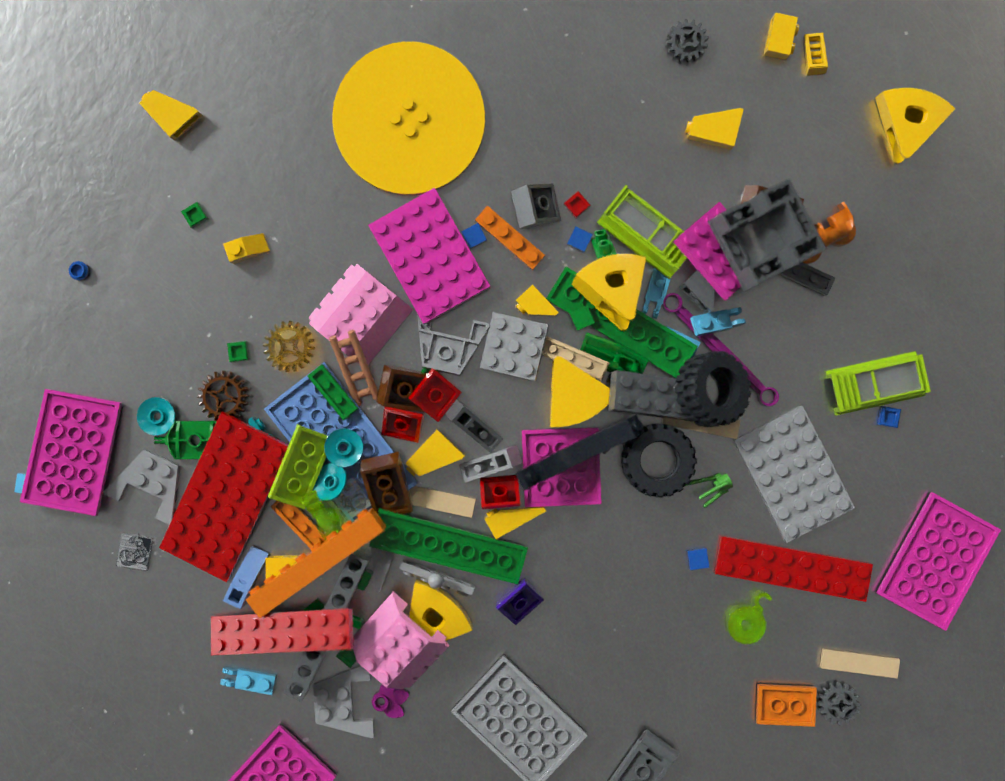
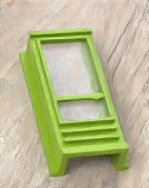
(644, 231)
(879, 382)

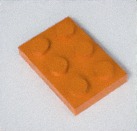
(786, 705)

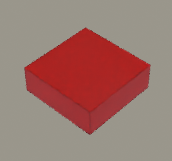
(577, 204)

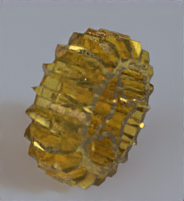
(283, 352)

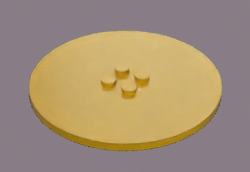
(408, 118)

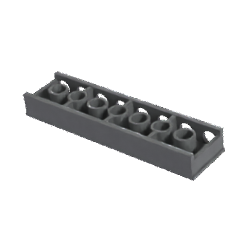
(339, 599)

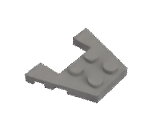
(449, 352)
(152, 475)
(335, 705)

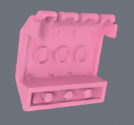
(360, 305)
(395, 646)

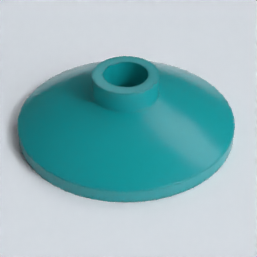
(147, 412)
(347, 457)
(330, 482)

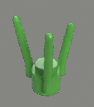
(721, 485)

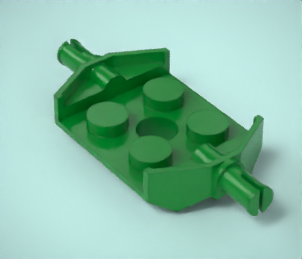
(179, 438)

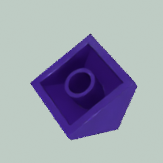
(519, 601)

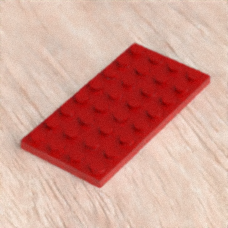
(224, 497)

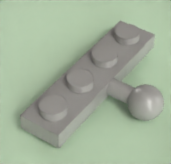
(436, 579)

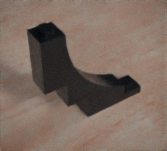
(579, 451)

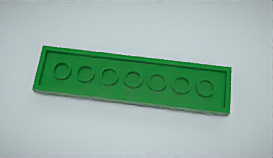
(644, 335)
(450, 547)

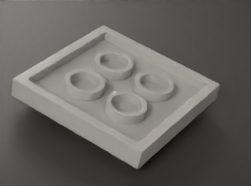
(514, 346)

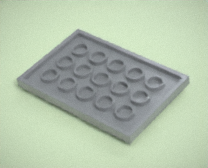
(794, 474)
(519, 722)

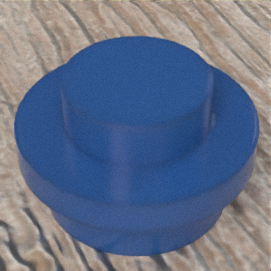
(78, 270)

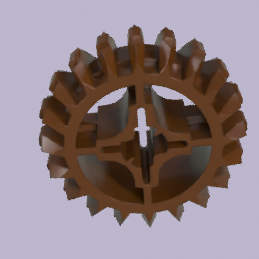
(207, 392)

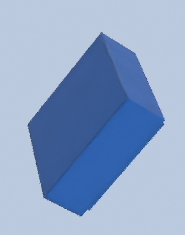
(474, 235)
(579, 239)
(889, 416)
(698, 559)

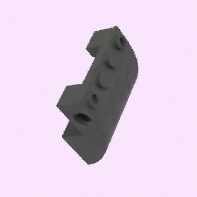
(766, 234)

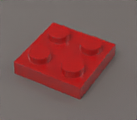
(435, 395)

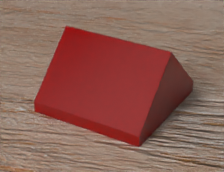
(402, 424)
(499, 492)

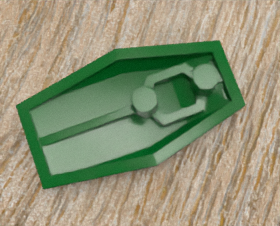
(618, 355)

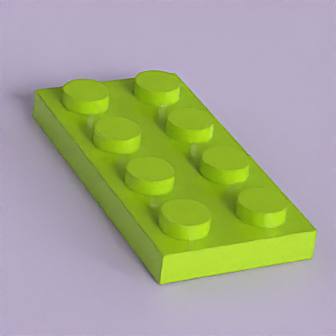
(299, 467)

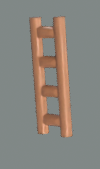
(358, 357)

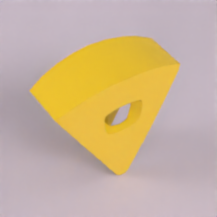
(910, 118)
(613, 286)
(574, 394)
(438, 611)

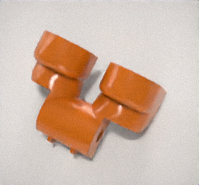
(840, 233)

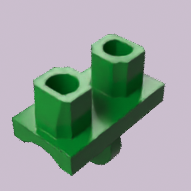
(602, 244)

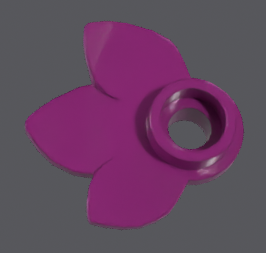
(393, 700)

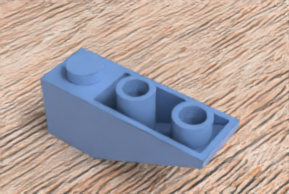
(246, 577)

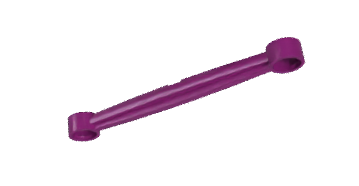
(715, 344)

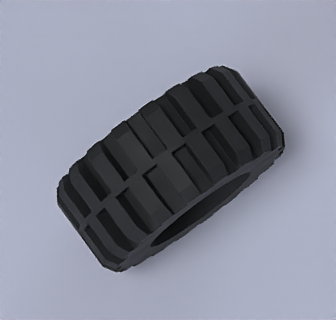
(732, 386)
(659, 486)

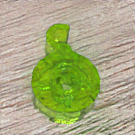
(324, 514)
(751, 612)

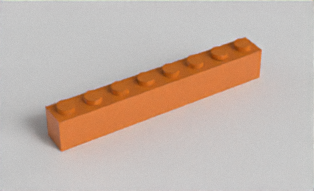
(316, 562)

